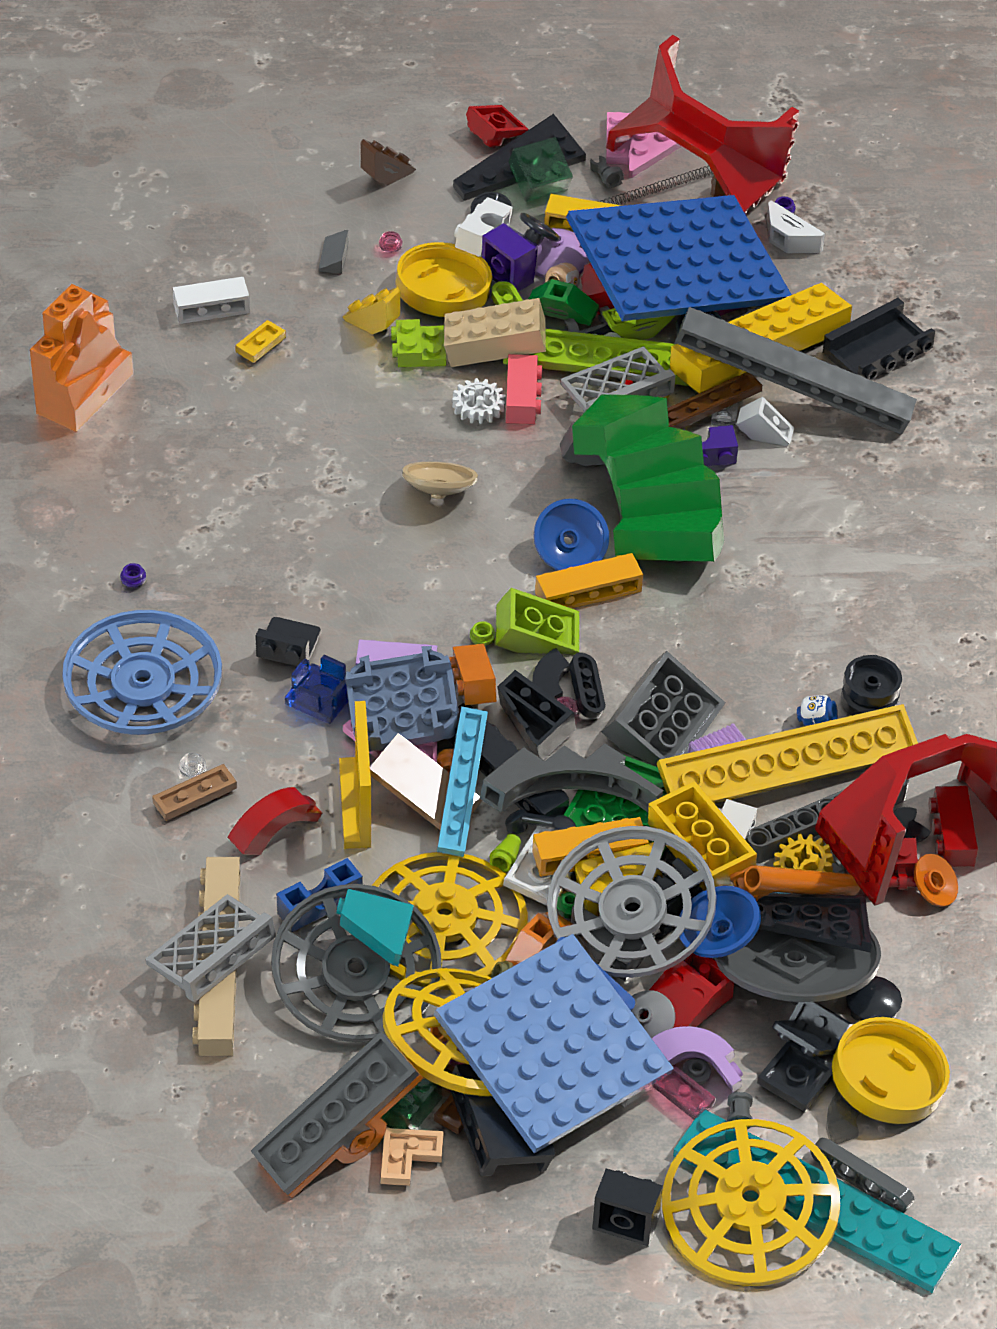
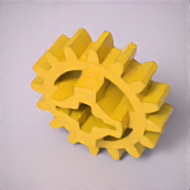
(801, 855)

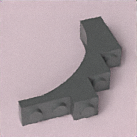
(600, 772)

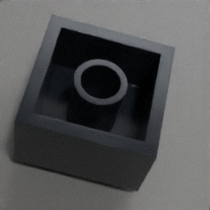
(627, 1207)

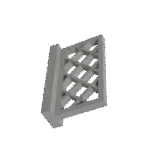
(656, 386)
(225, 956)

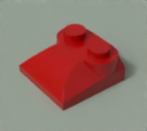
(493, 124)

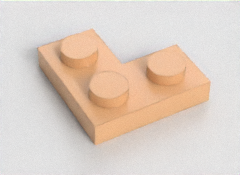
(405, 1146)

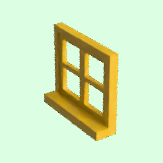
(356, 786)

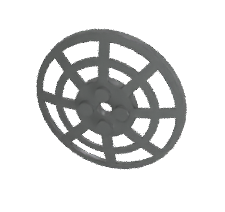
(335, 963)

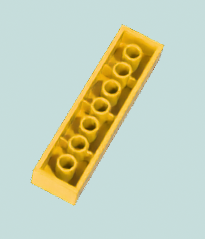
(792, 321)

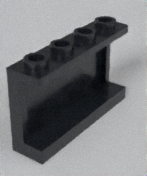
(877, 341)
(491, 1132)

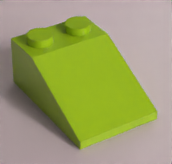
(535, 624)

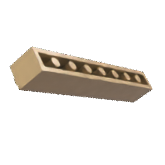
(217, 1007)

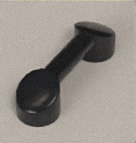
(519, 820)

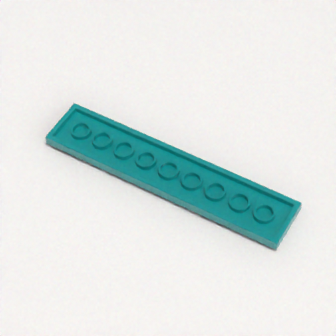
(863, 1222)

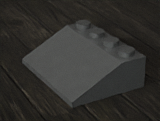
(663, 712)

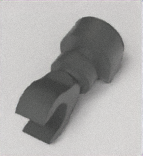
(610, 175)

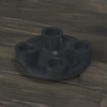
(875, 999)

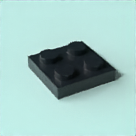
(796, 1076)

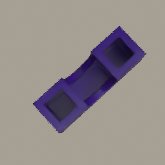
(720, 446)

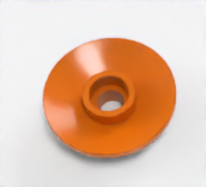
(936, 880)

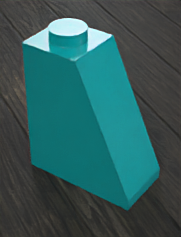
(376, 922)

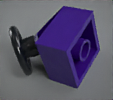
(514, 255)

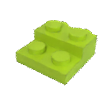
(418, 344)

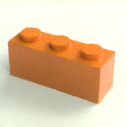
(473, 674)

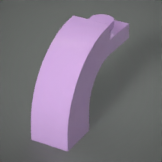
(695, 1042)

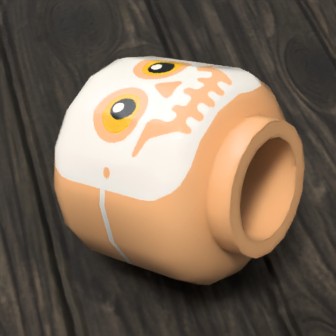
(564, 272)

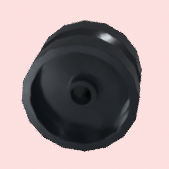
(870, 684)

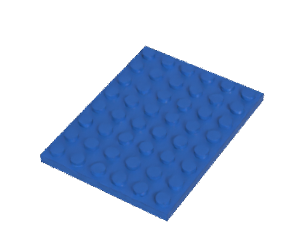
(677, 257)

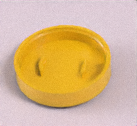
(442, 279)
(890, 1070)

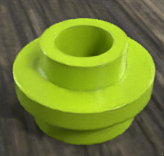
(482, 633)

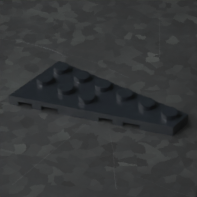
(495, 170)
(821, 918)

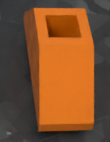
(534, 938)

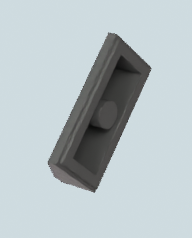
(334, 252)

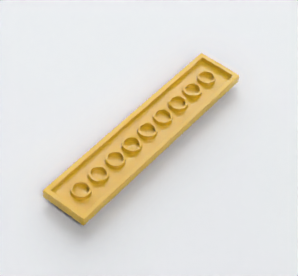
(791, 755)

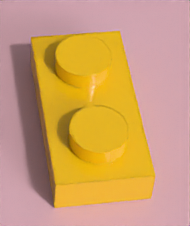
(260, 341)

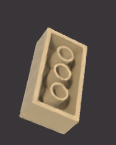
(494, 332)

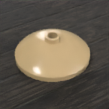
(439, 478)

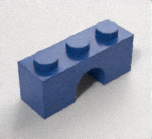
(337, 874)

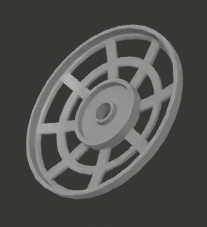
(629, 890)

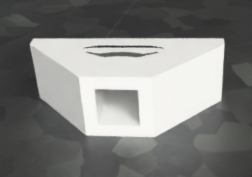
(791, 232)

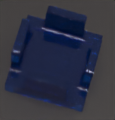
(319, 689)

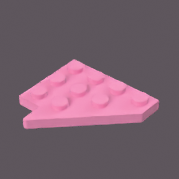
(640, 150)

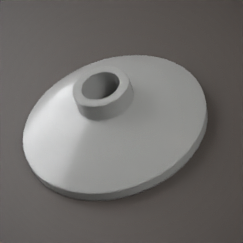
(660, 1011)

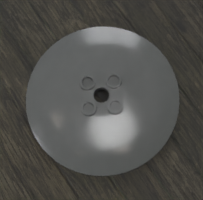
(799, 967)

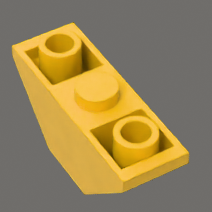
(375, 312)

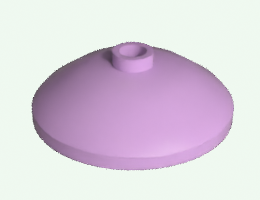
(565, 250)

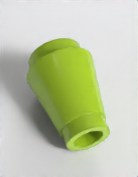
(506, 853)

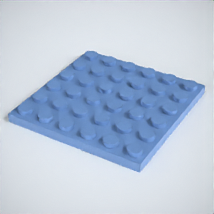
(553, 1042)

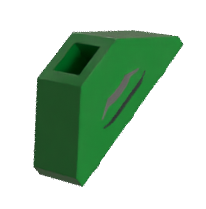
(565, 301)

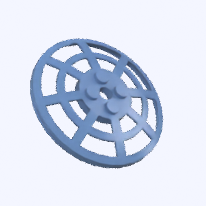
(142, 664)

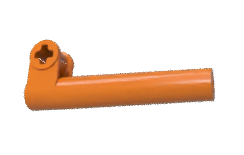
(766, 879)

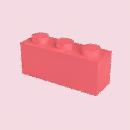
(523, 389)

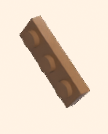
(194, 792)

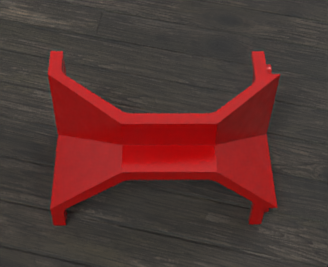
(743, 155)
(861, 818)

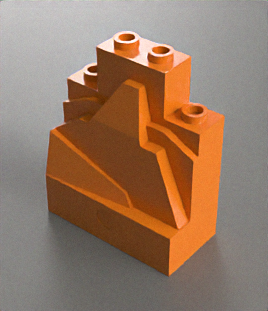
(77, 359)

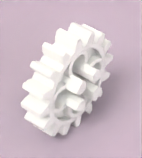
(487, 400)

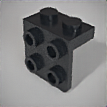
(287, 641)
(813, 1028)

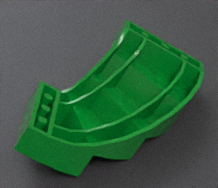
(658, 476)

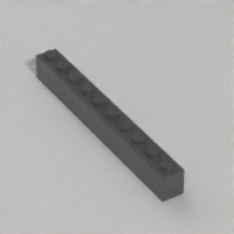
(796, 370)

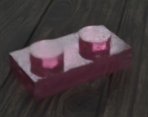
(685, 1093)

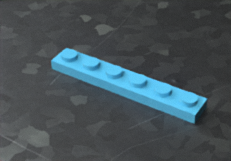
(462, 782)

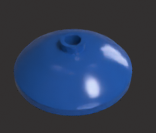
(578, 522)
(733, 925)

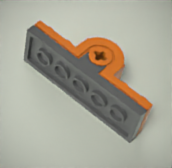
(339, 1117)

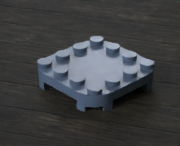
(405, 697)

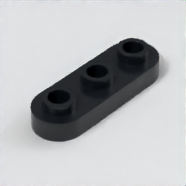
(587, 685)

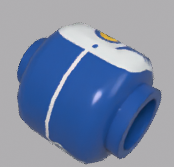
(817, 710)

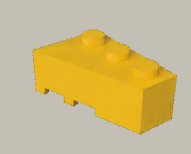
(584, 867)

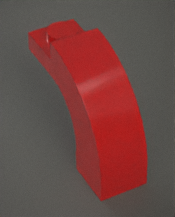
(270, 815)

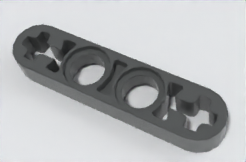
(865, 1176)

